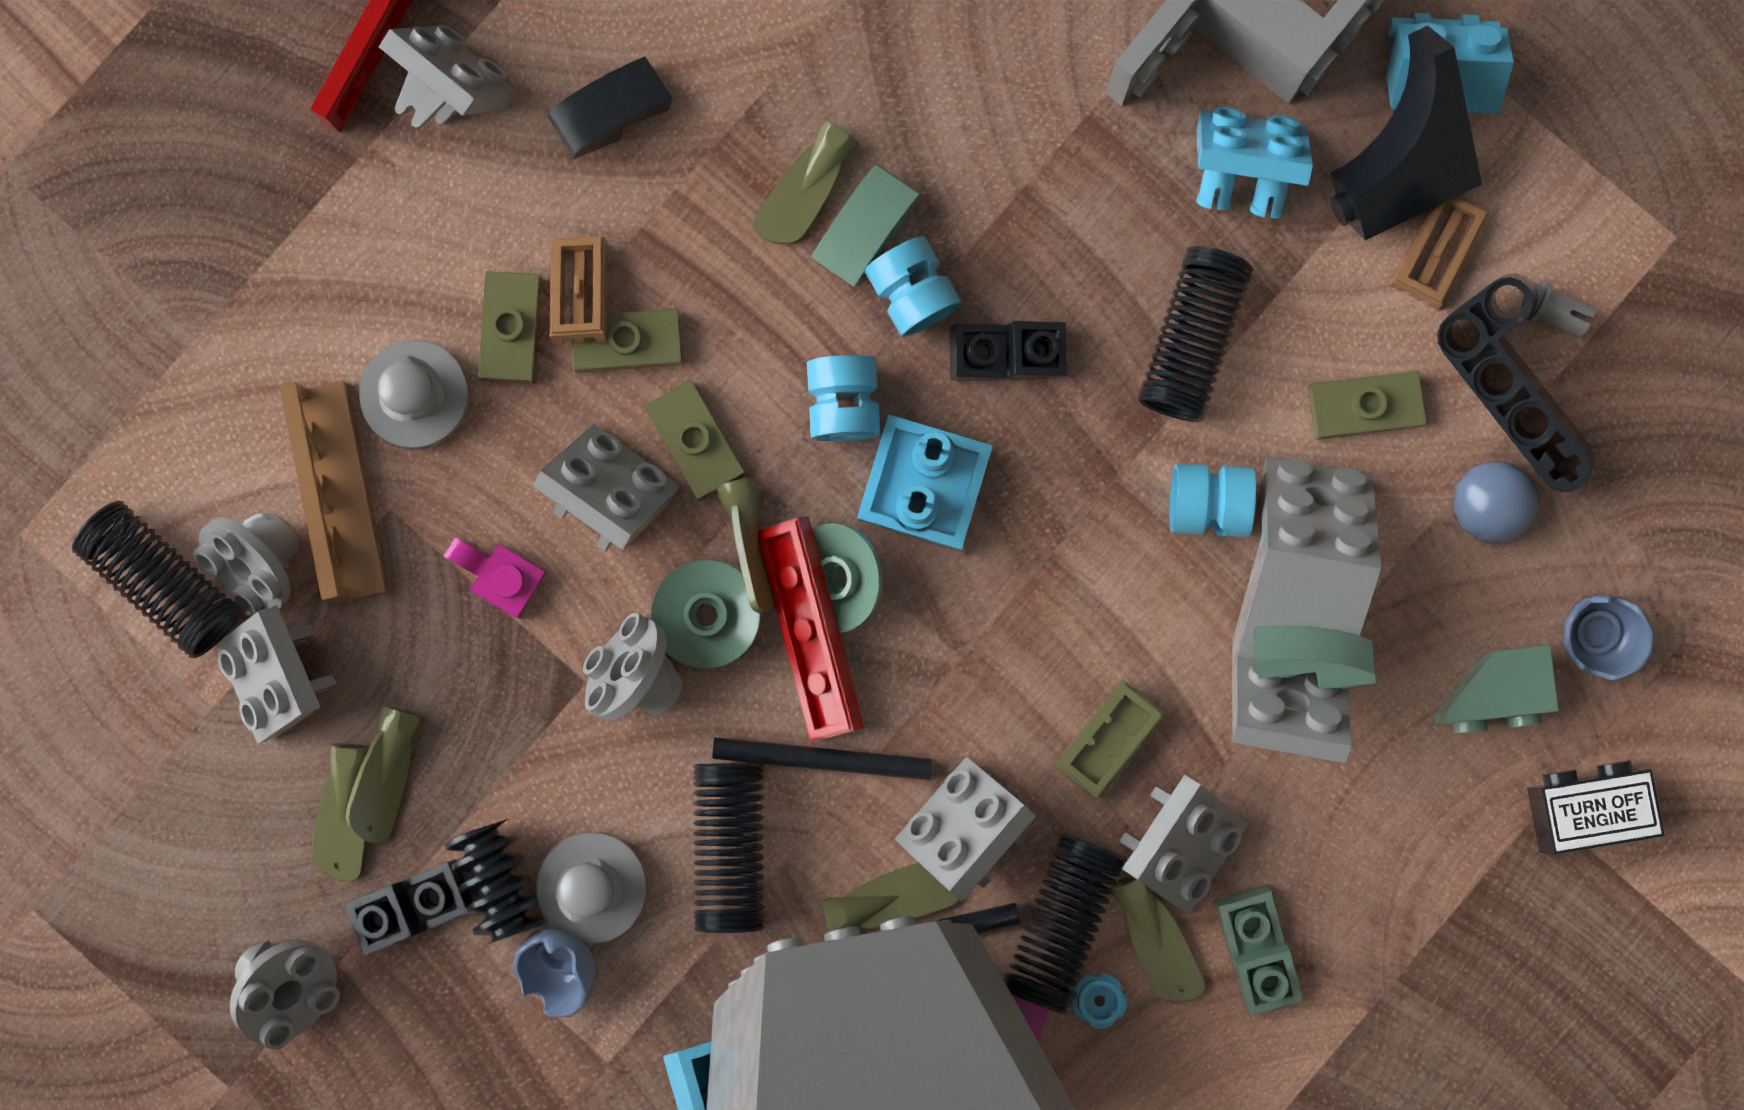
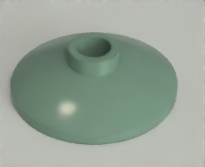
(849, 550)
(677, 606)

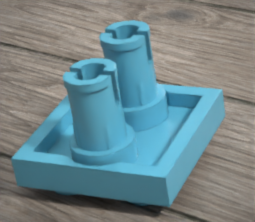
(1267, 149)
(924, 482)

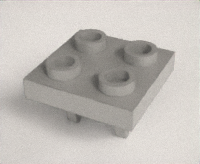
(444, 75)
(606, 487)
(269, 674)
(965, 829)
(1184, 844)

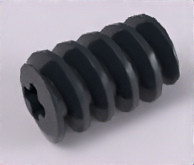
(494, 882)

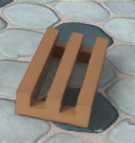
(1419, 288)
(579, 329)

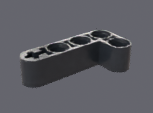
(1526, 388)

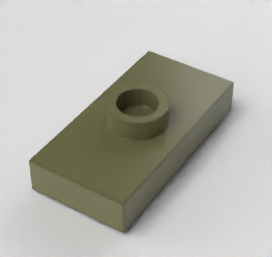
(509, 327)
(632, 342)
(1367, 405)
(694, 440)
(1110, 740)

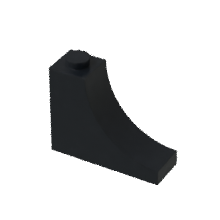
(1420, 154)

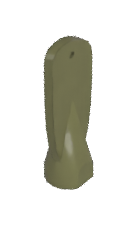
(804, 187)
(741, 504)
(382, 777)
(335, 845)
(891, 896)
(1158, 943)

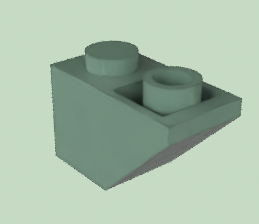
(1501, 685)

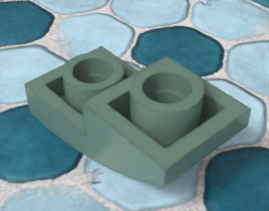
(866, 224)
(1336, 656)
(1258, 950)

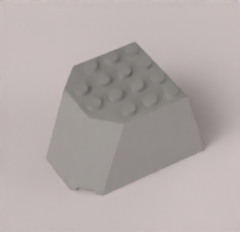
(877, 1026)

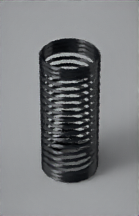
(1216, 266)
(108, 532)
(733, 780)
(1098, 861)

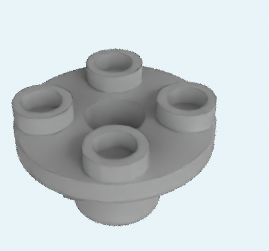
(414, 394)
(250, 559)
(631, 672)
(592, 887)
(282, 990)

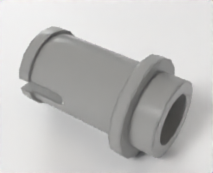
(1560, 310)

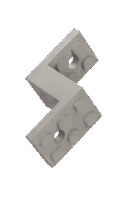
(1273, 40)
(1310, 570)

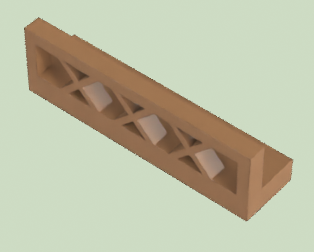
(334, 491)

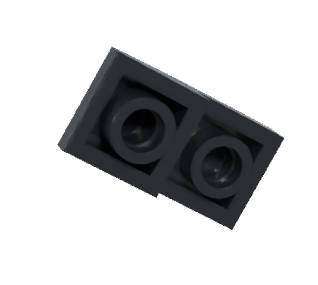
(607, 105)
(1008, 351)
(408, 907)

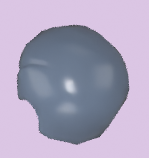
(1496, 502)
(1608, 636)
(557, 970)

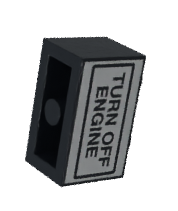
(1595, 810)

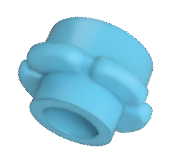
(1113, 1007)

